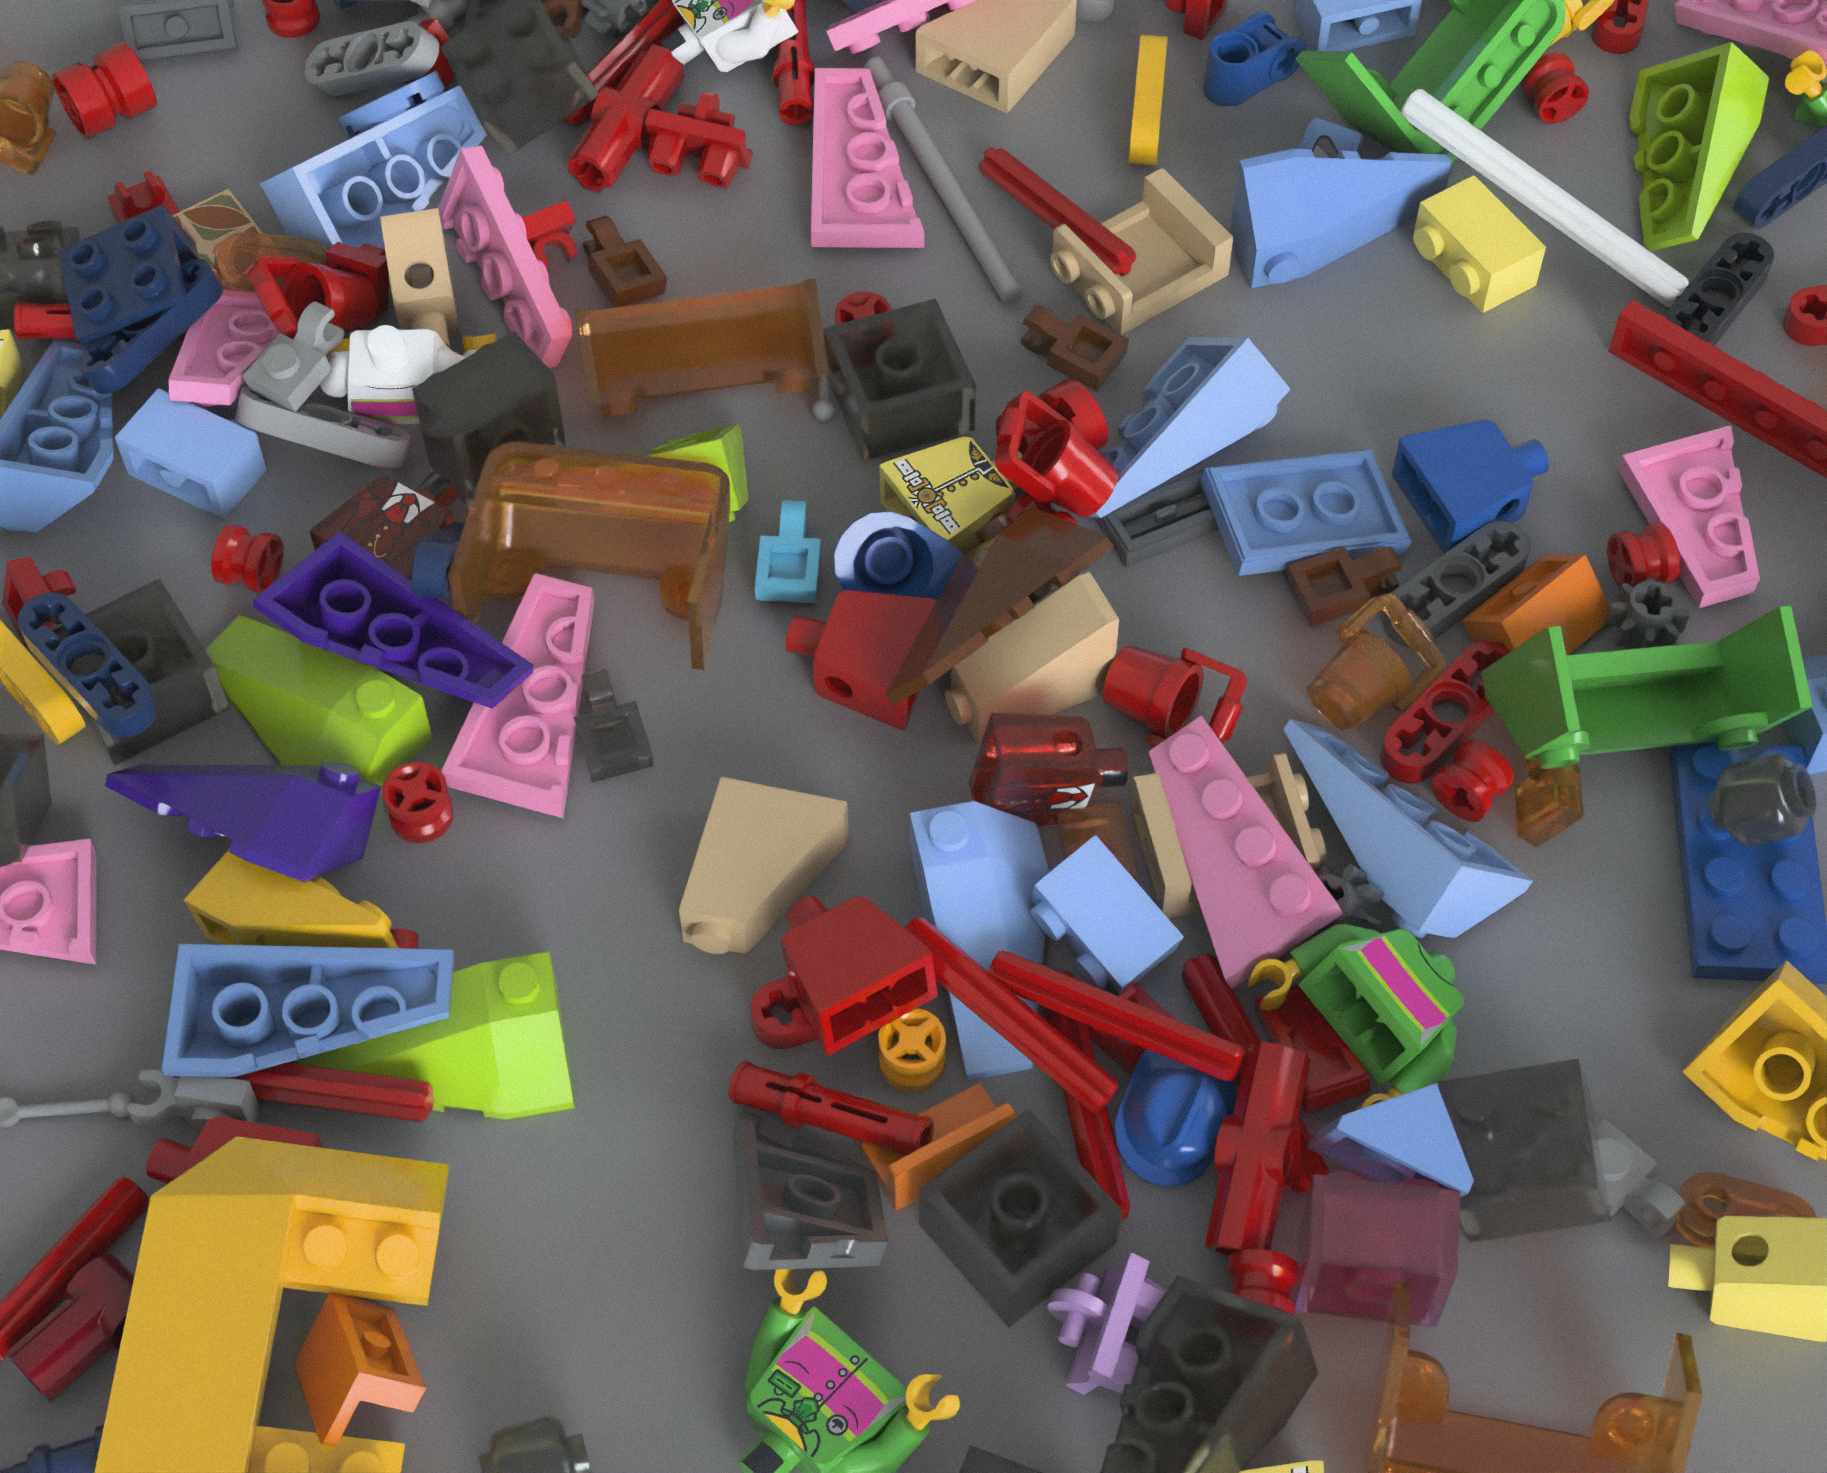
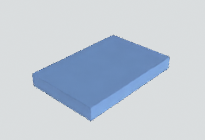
(1302, 509)

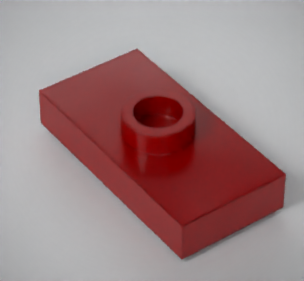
(1333, 1069)

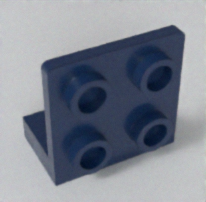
(126, 273)

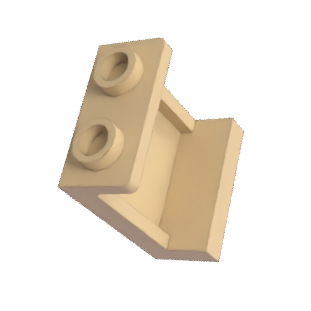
(1176, 252)
(1160, 846)

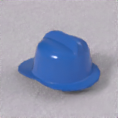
(894, 557)
(1170, 1120)

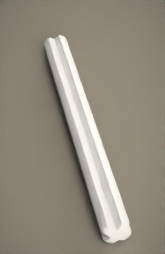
(1544, 197)

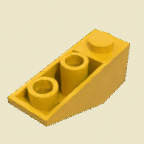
(265, 908)

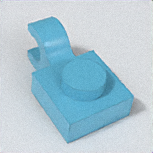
(789, 562)

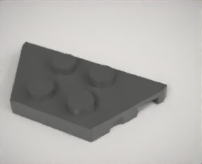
(804, 1204)

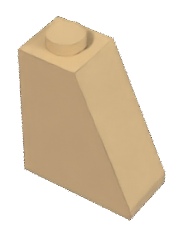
(995, 47)
(1040, 661)
(756, 861)

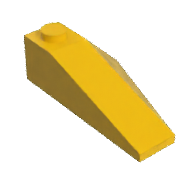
(1772, 1062)

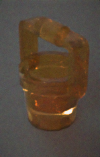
(24, 112)
(1368, 672)

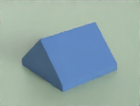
(1398, 1141)

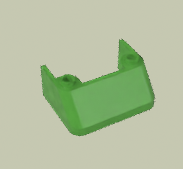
(1464, 63)
(1650, 695)

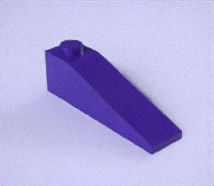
(369, 613)
(277, 815)

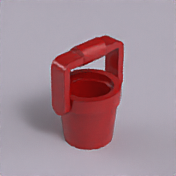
(345, 292)
(1057, 462)
(1166, 690)

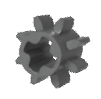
(614, 15)
(1647, 615)
(1353, 897)

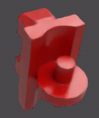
(700, 133)

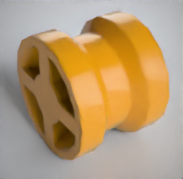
(911, 1034)

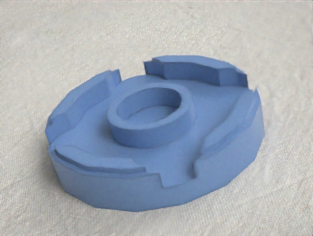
(391, 104)

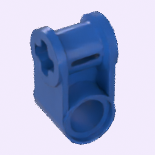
(1249, 60)

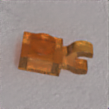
(1547, 802)

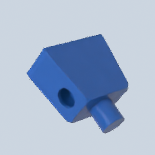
(1466, 478)

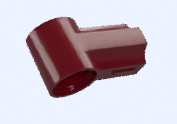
(78, 1329)

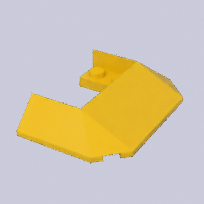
(212, 1290)

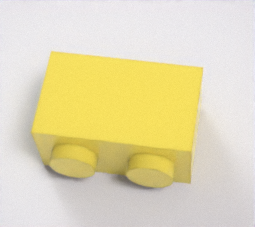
(1478, 244)

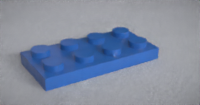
(1742, 902)

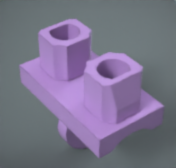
(1121, 1300)

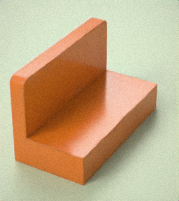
(1546, 594)
(958, 1128)
(355, 1356)

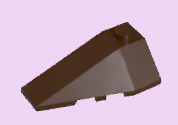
(993, 588)

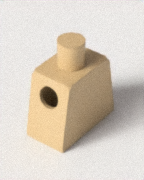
(425, 294)

